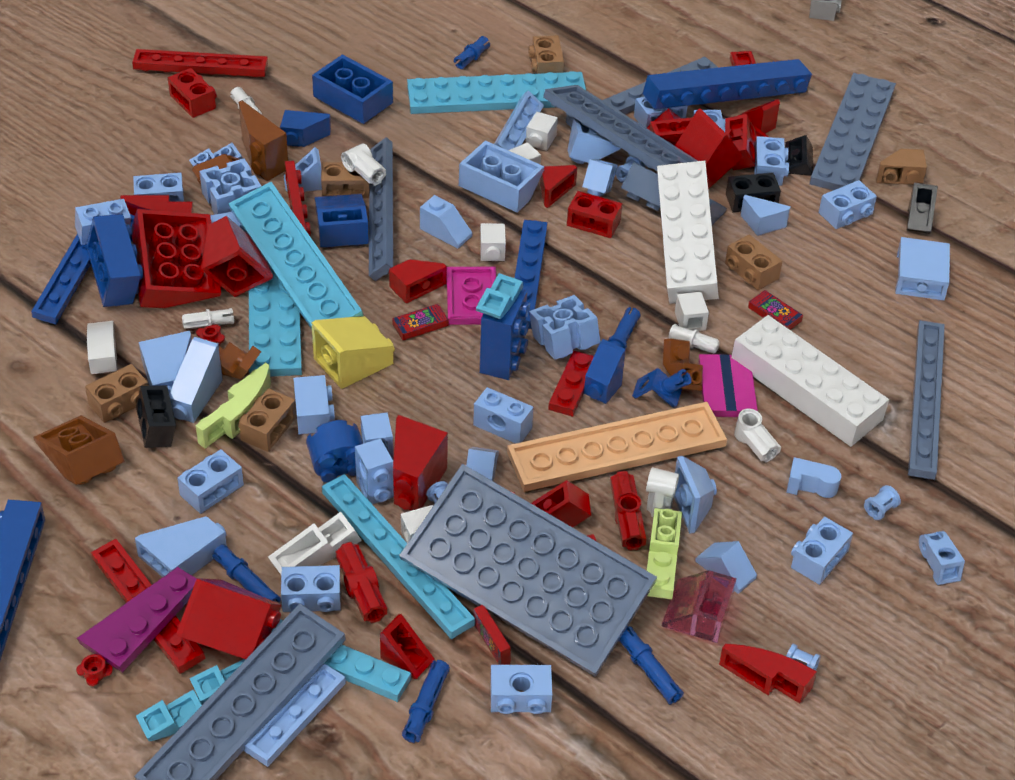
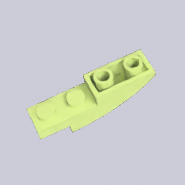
(241, 400)
(664, 551)

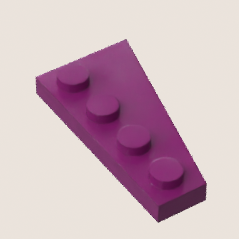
(135, 624)

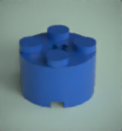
(334, 449)

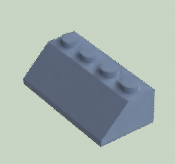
(644, 184)

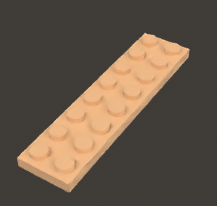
(615, 446)

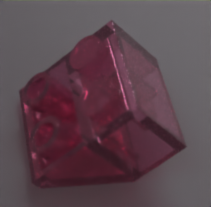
(700, 605)

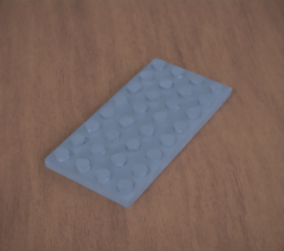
(529, 569)

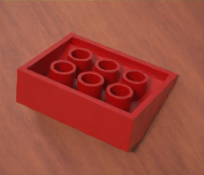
(171, 258)

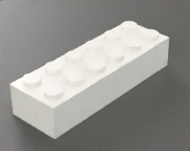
(687, 230)
(810, 380)

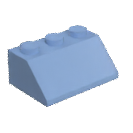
(500, 176)

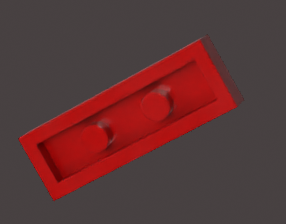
(571, 385)

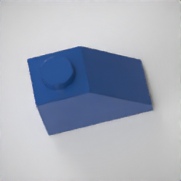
(305, 127)
(605, 372)

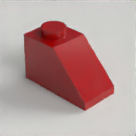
(416, 278)
(566, 503)

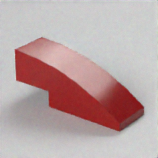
(155, 202)
(768, 670)

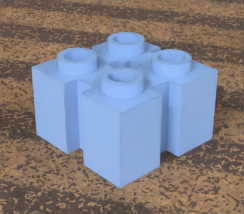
(227, 184)
(564, 327)

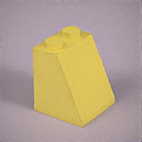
(350, 348)

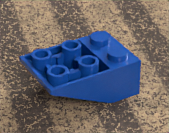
(341, 220)

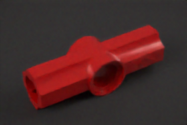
(628, 510)
(361, 582)

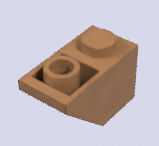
(903, 167)

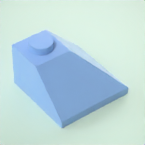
(587, 145)
(693, 492)

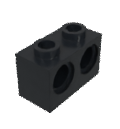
(755, 185)
(155, 416)

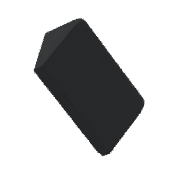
(800, 156)

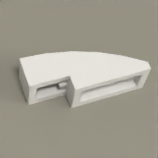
(101, 347)
(315, 544)

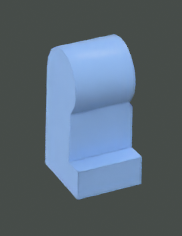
(813, 478)
(942, 557)

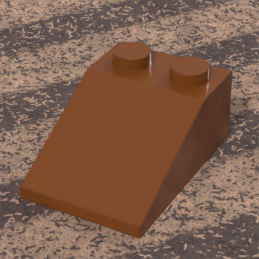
(263, 143)
(81, 449)

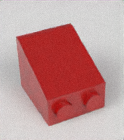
(709, 143)
(233, 258)
(417, 462)
(228, 617)

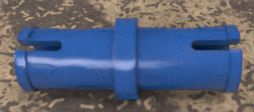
(471, 52)

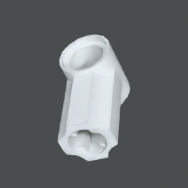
(361, 160)
(751, 431)
(661, 489)

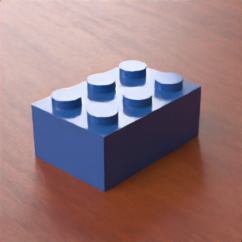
(352, 89)
(114, 260)
(504, 339)

